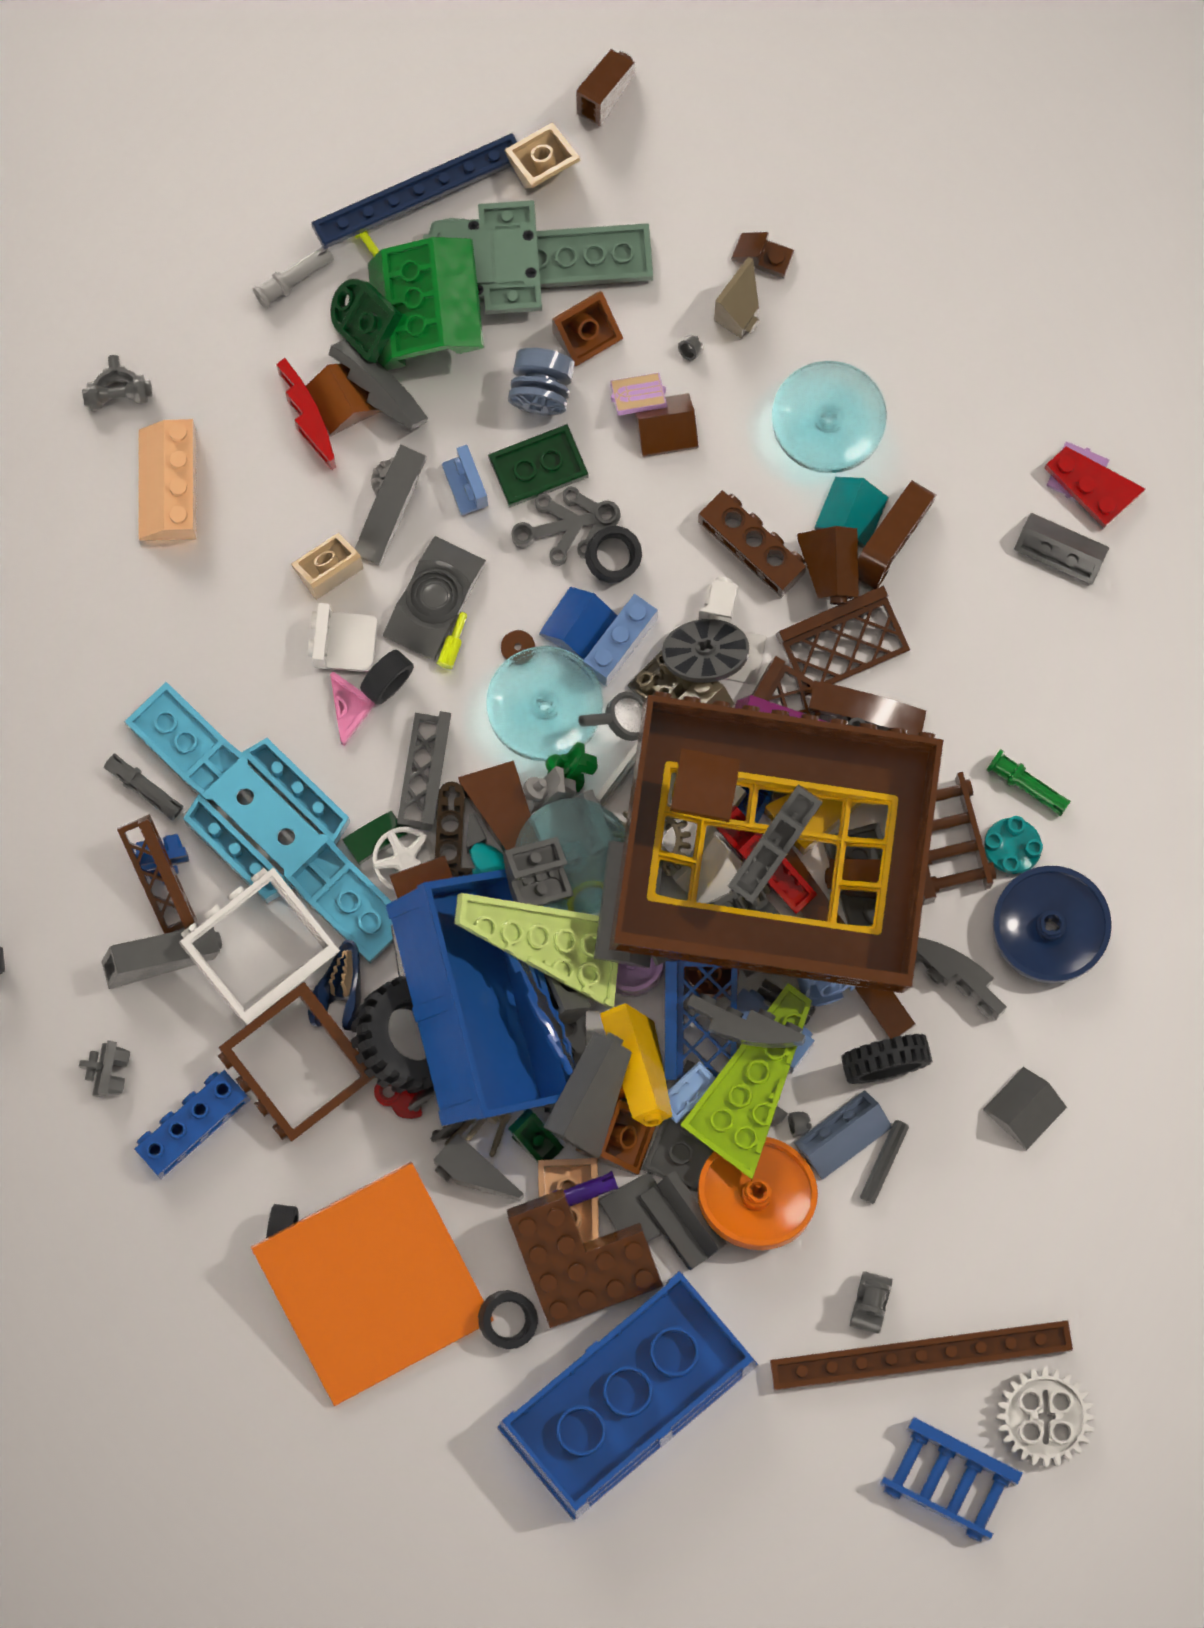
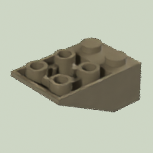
(657, 678)

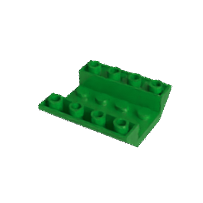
(435, 292)

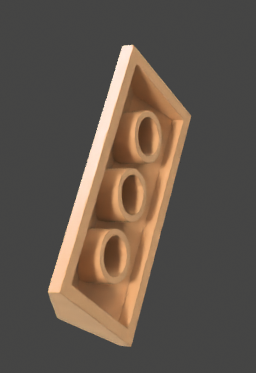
(565, 1174)

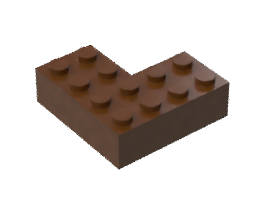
(576, 1275)

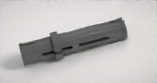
(139, 783)

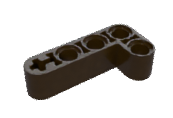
(453, 839)

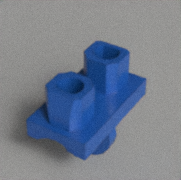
(175, 851)

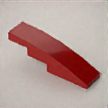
(309, 421)
(785, 881)

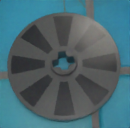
(705, 650)

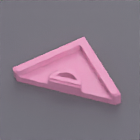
(351, 707)

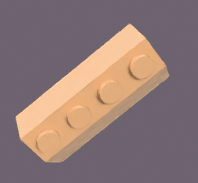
(167, 480)

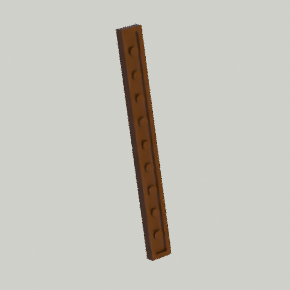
(921, 1355)

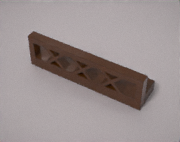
(166, 870)

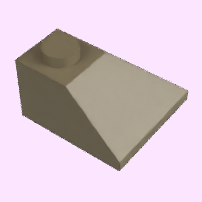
(738, 302)

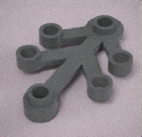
(570, 522)

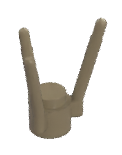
(504, 1119)

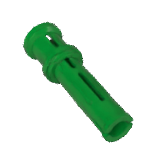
(1016, 775)

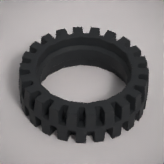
(886, 1058)

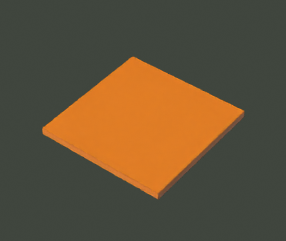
(371, 1283)

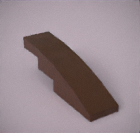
(873, 709)

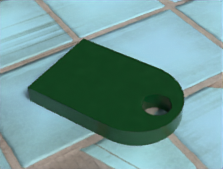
(366, 319)

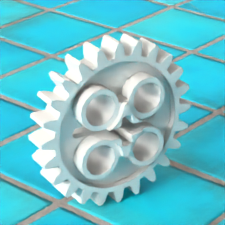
(1073, 1418)

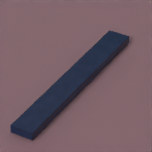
(413, 192)

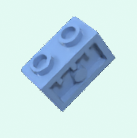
(465, 482)

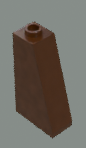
(498, 801)

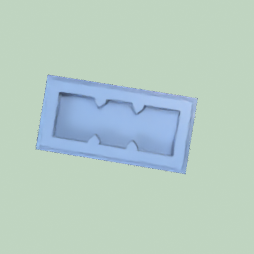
(689, 1090)

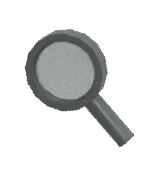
(621, 715)

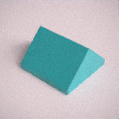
(853, 504)

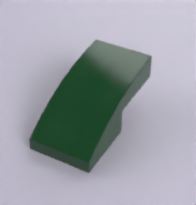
(363, 840)

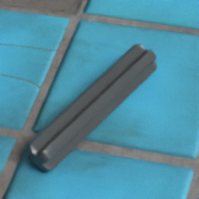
(884, 1161)

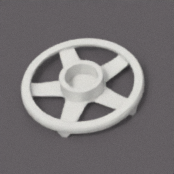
(403, 856)

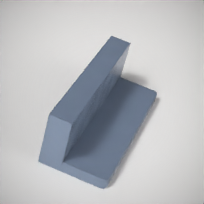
(844, 1134)

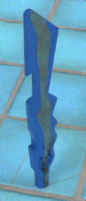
(545, 1014)

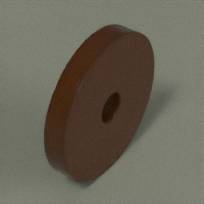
(515, 638)

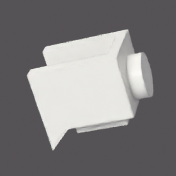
(719, 600)

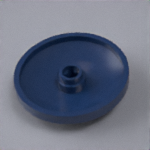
(1058, 898)

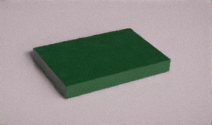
(538, 465)

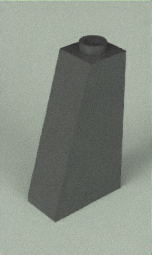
(154, 956)
(590, 1095)

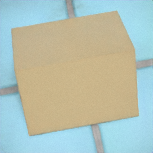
(541, 156)
(328, 565)

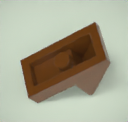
(765, 254)

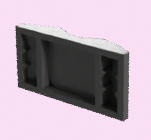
(434, 598)

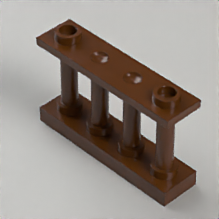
(985, 871)

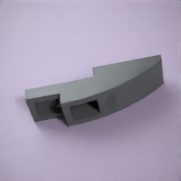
(972, 979)
(757, 1029)

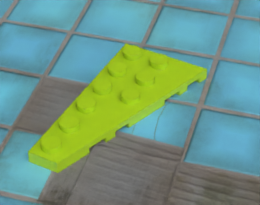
(743, 1098)

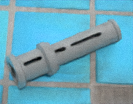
(282, 283)

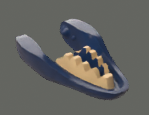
(341, 982)

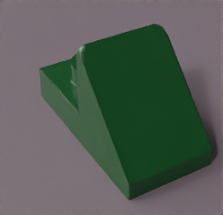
(533, 1138)

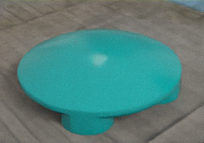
(1013, 845)
(486, 858)

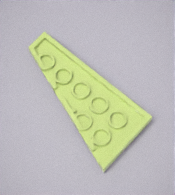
(545, 938)

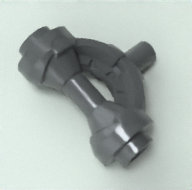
(135, 388)

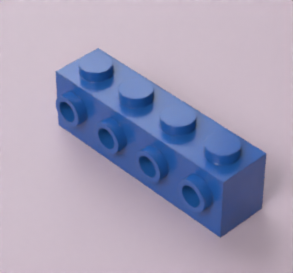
(192, 1123)

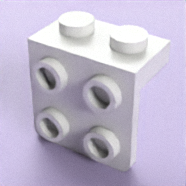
(342, 640)

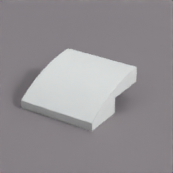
(717, 870)

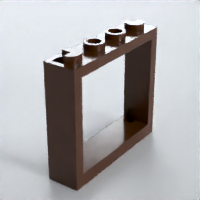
(248, 1083)

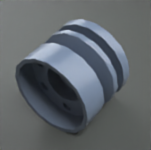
(541, 381)

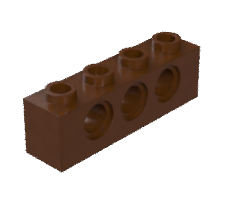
(778, 578)

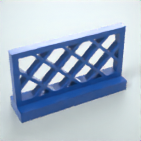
(675, 1016)

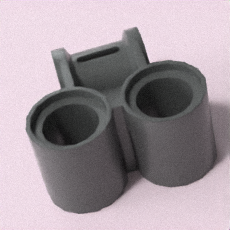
(871, 1302)

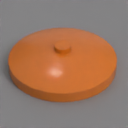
(763, 1210)

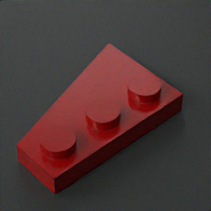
(1093, 486)

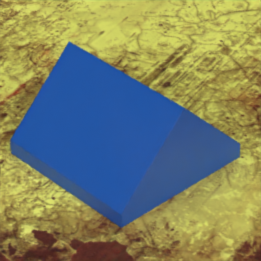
(578, 622)

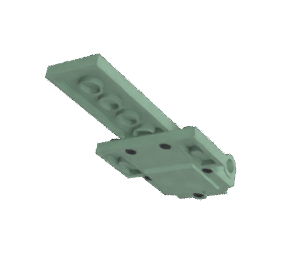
(519, 261)

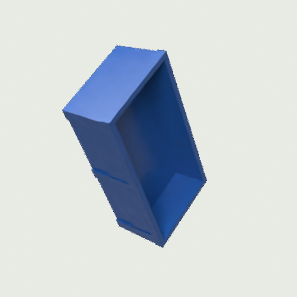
(471, 1007)
(627, 1396)

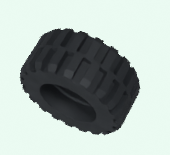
(375, 1044)

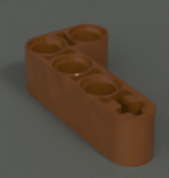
(893, 533)

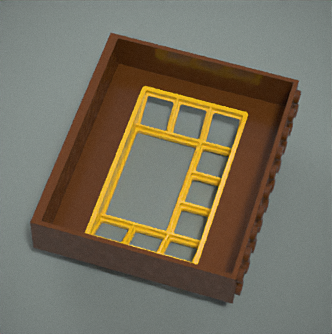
(776, 756)

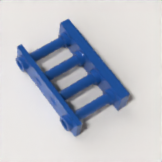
(975, 1463)

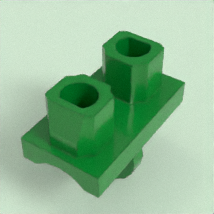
(574, 764)

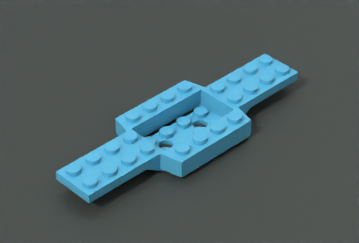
(310, 862)

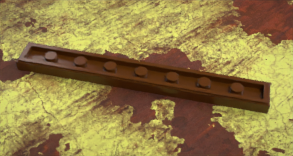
(882, 1004)

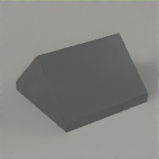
(1025, 1107)

